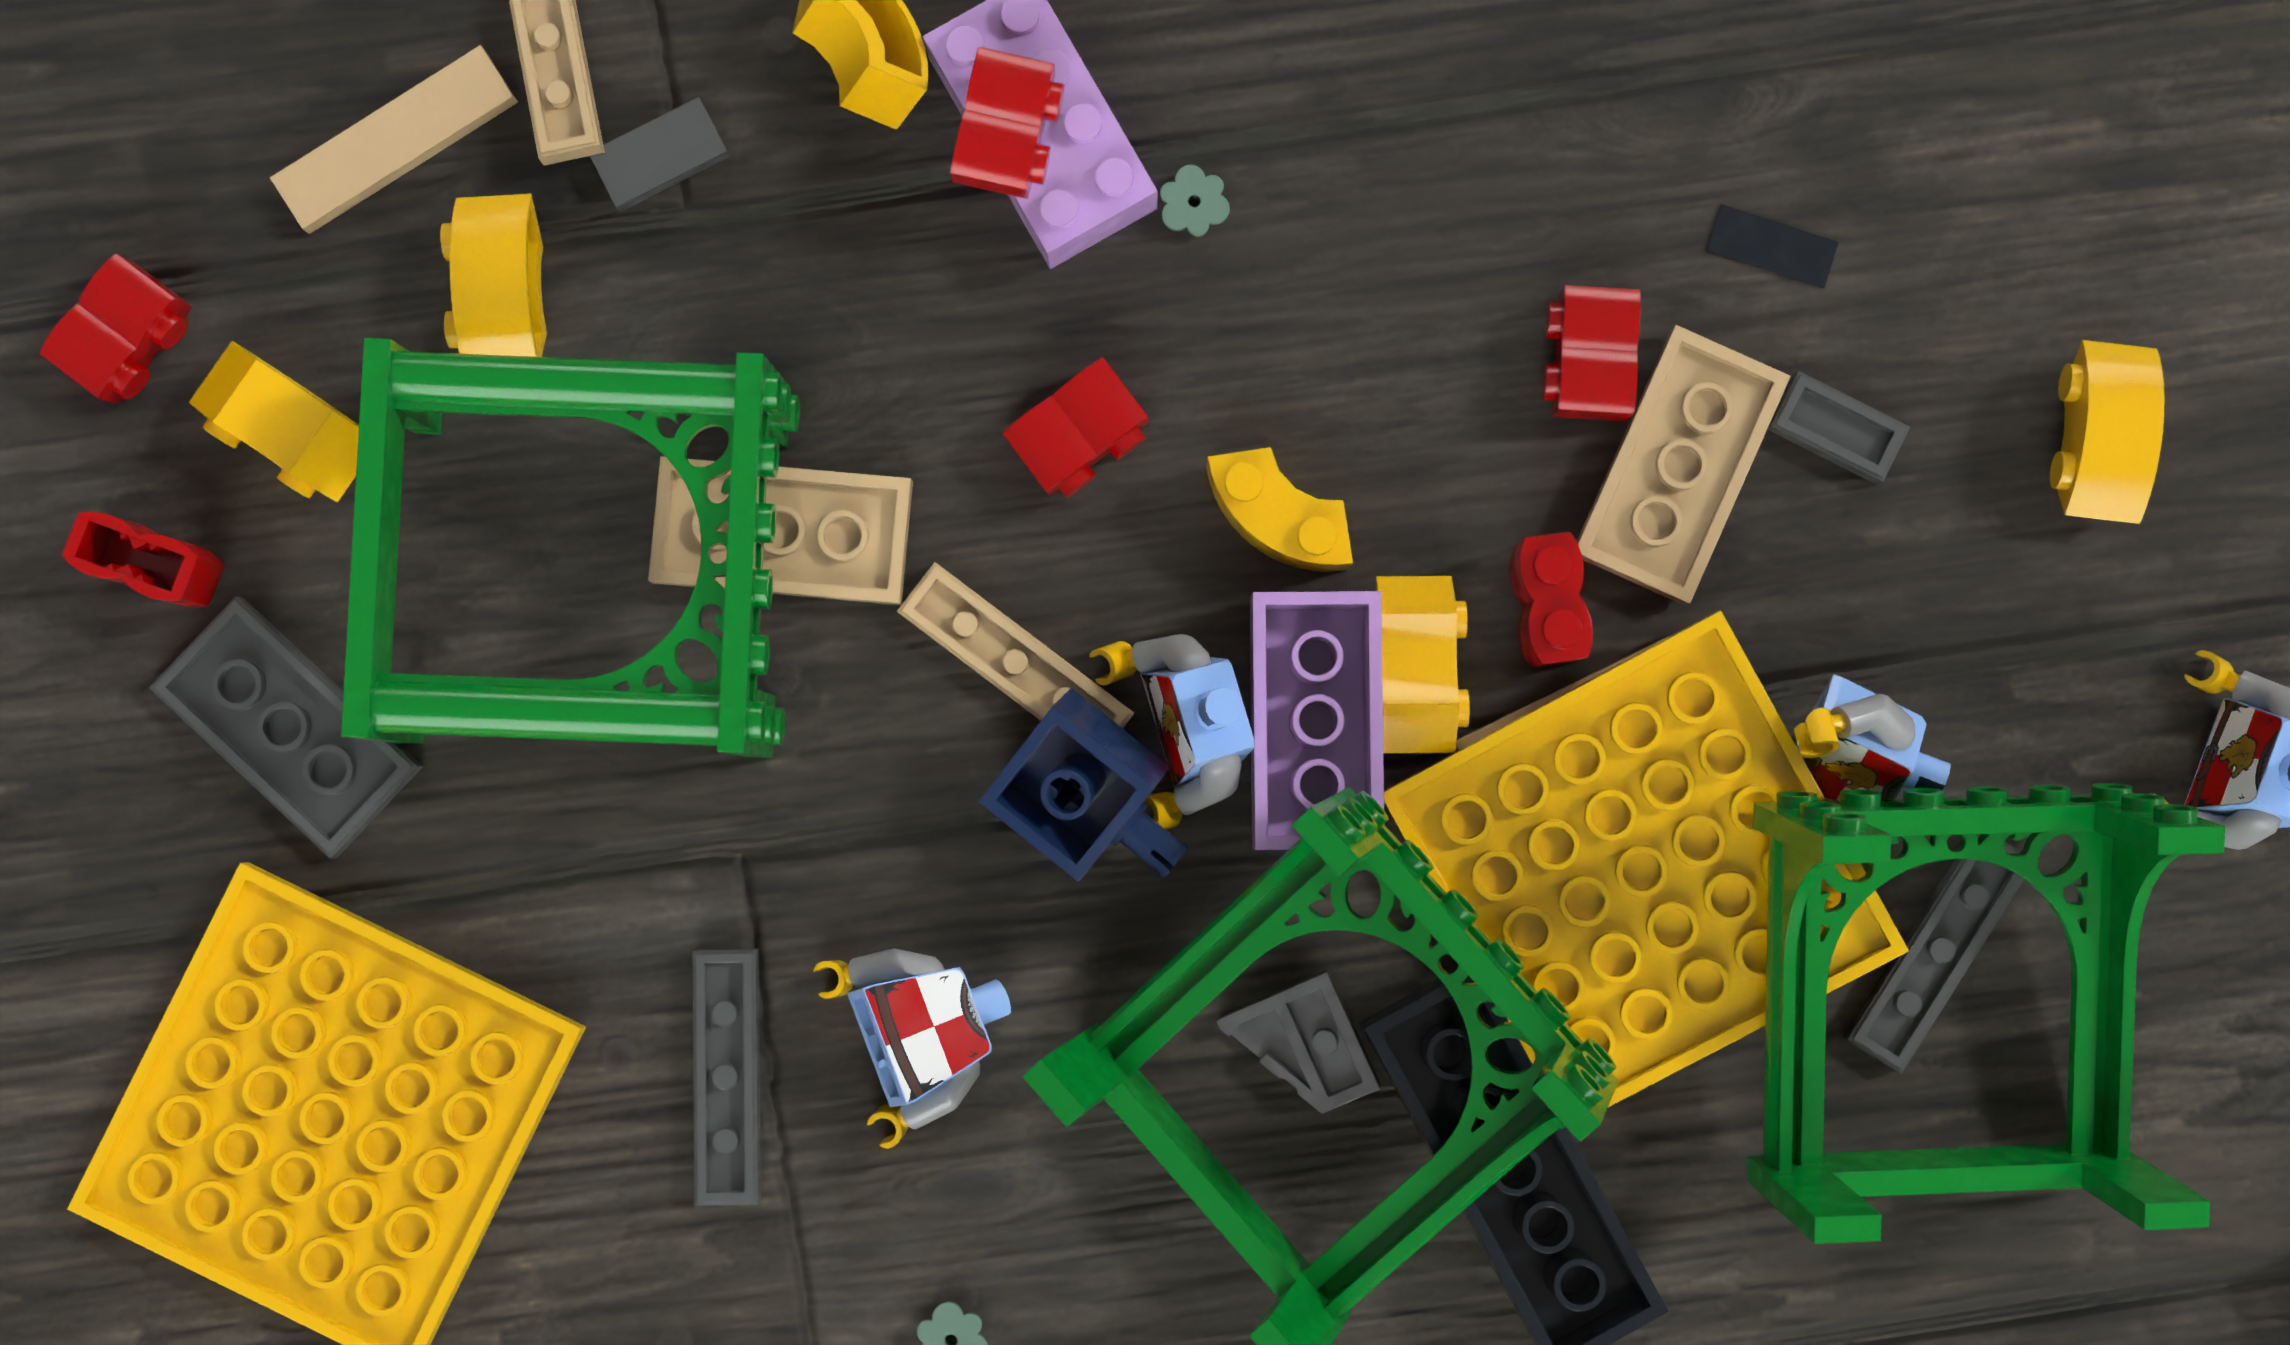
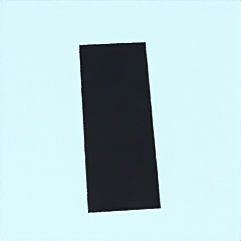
(1772, 246)

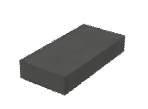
(659, 154)
(1838, 428)

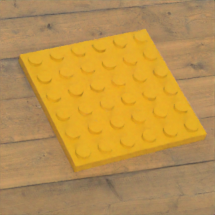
(1626, 851)
(326, 1116)

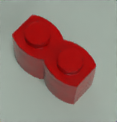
(1005, 122)
(117, 330)
(1593, 353)
(1078, 429)
(143, 559)
(1547, 582)

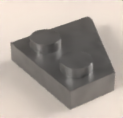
(1308, 1041)

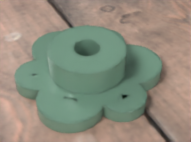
(1189, 185)
(950, 1320)

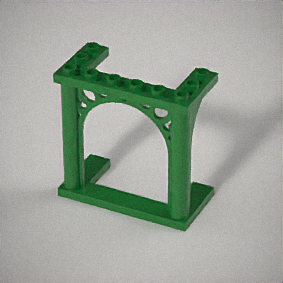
(728, 711)
(2118, 852)
(1561, 1089)

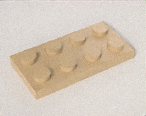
(1681, 465)
(832, 536)

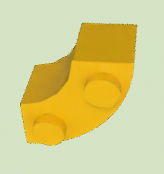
(871, 52)
(494, 276)
(281, 421)
(2109, 431)
(1277, 515)
(1421, 664)

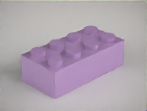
(1092, 170)
(1313, 705)

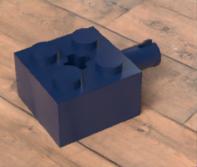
(1114, 779)

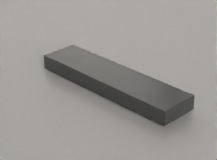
(1939, 954)
(726, 1077)

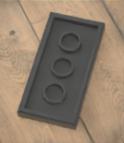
(282, 727)

